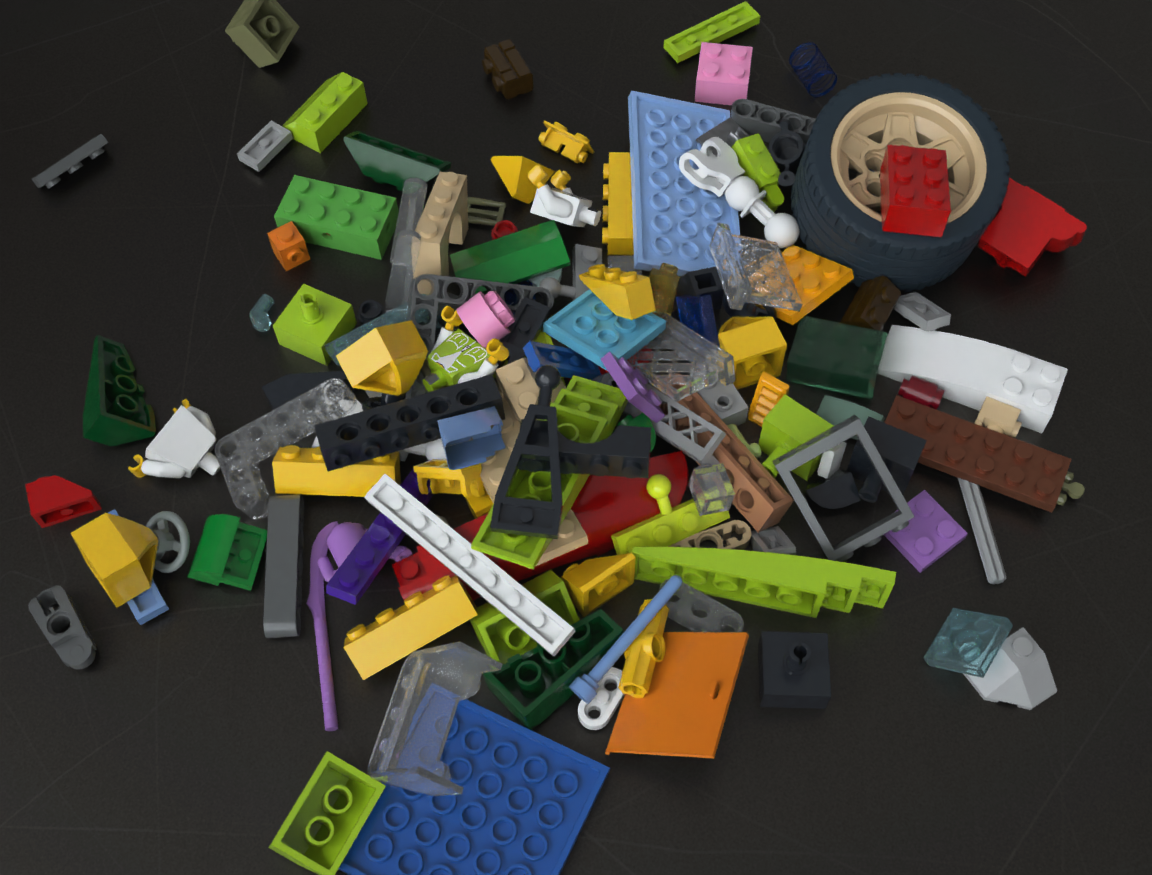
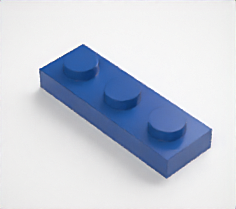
(564, 359)

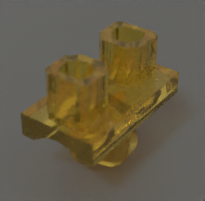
(664, 287)

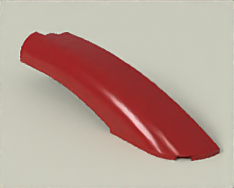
(601, 508)

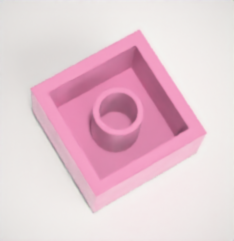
(722, 73)

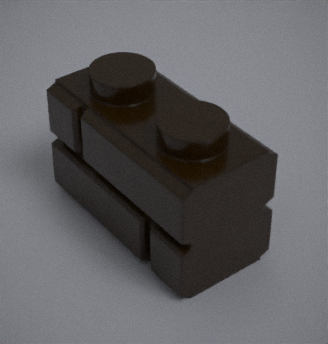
(507, 69)
(872, 304)

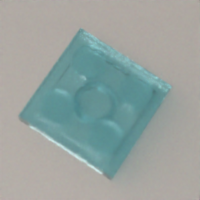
(968, 642)

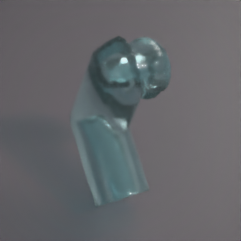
(258, 314)

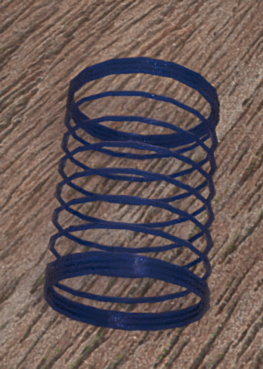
(819, 74)

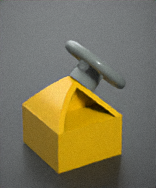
(126, 552)

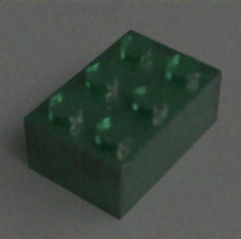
(836, 357)

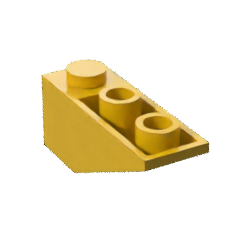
(621, 291)

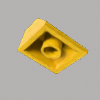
(598, 580)

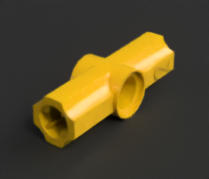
(643, 654)

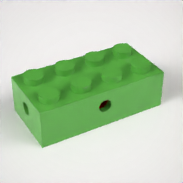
(339, 216)

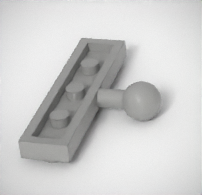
(582, 259)

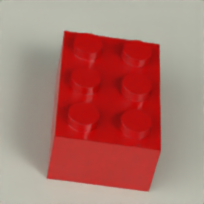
(914, 190)

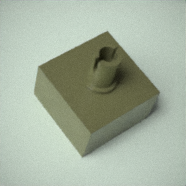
(262, 30)

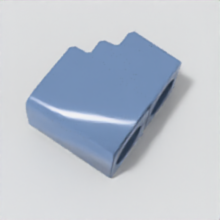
(468, 426)

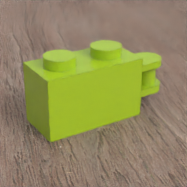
(760, 167)

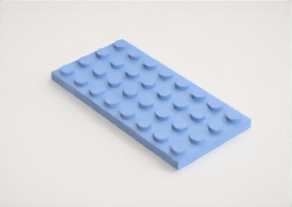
(669, 212)

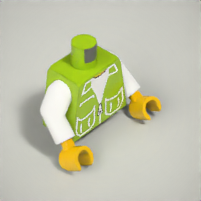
(459, 357)

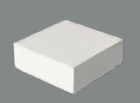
(831, 460)

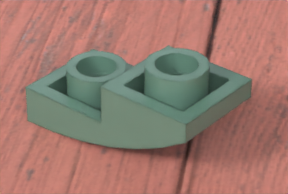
(837, 410)

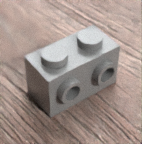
(725, 402)

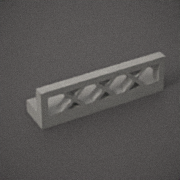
(679, 438)

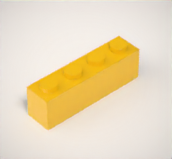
(619, 209)
(305, 473)
(409, 626)

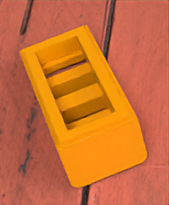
(766, 399)

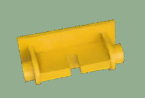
(575, 145)

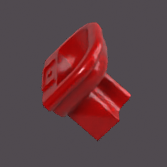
(1028, 227)

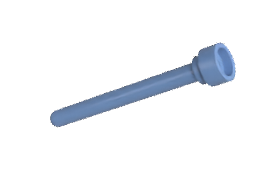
(587, 685)

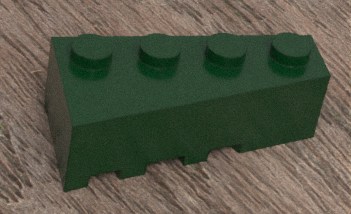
(538, 682)

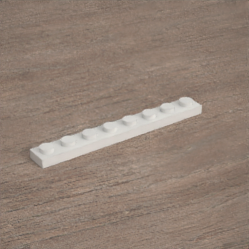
(470, 565)

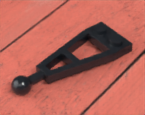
(527, 515)

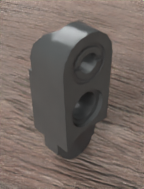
(74, 645)

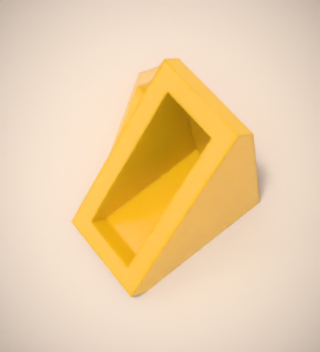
(514, 174)

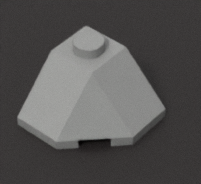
(1017, 674)

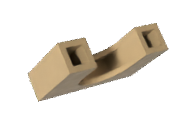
(441, 223)

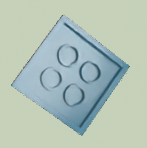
(595, 330)

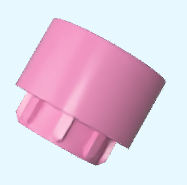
(486, 317)

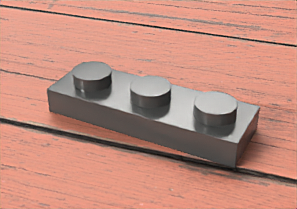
(70, 162)

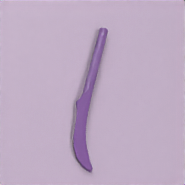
(316, 603)

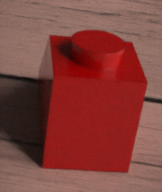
(59, 500)

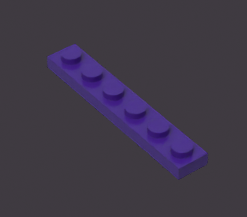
(372, 551)

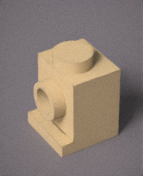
(999, 417)

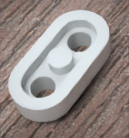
(604, 702)

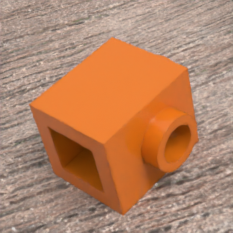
(288, 246)

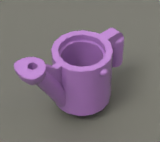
(341, 543)

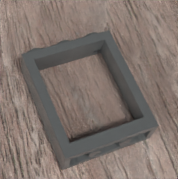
(821, 444)

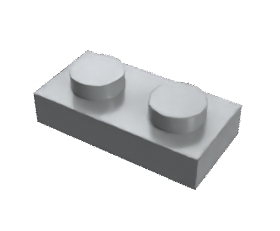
(265, 146)
(922, 312)

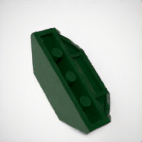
(391, 162)

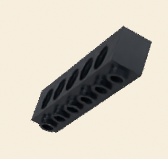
(402, 422)

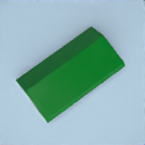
(513, 256)

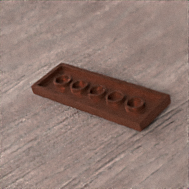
(983, 454)

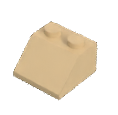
(519, 386)

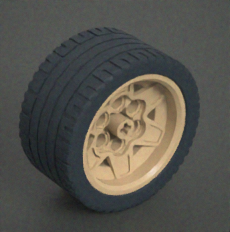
(852, 132)

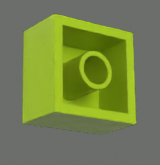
(312, 322)
(787, 428)

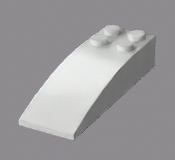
(975, 369)

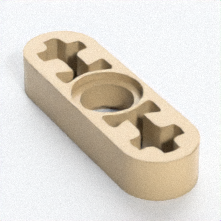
(714, 535)

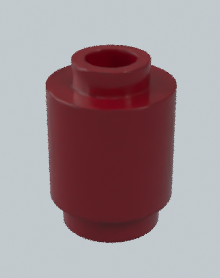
(921, 391)

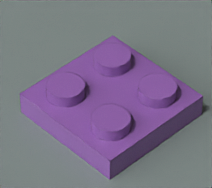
(633, 386)
(928, 533)

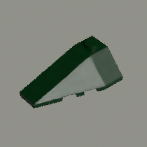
(114, 400)

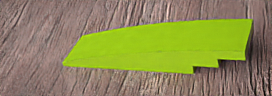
(584, 415)
(768, 578)

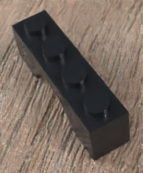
(621, 454)

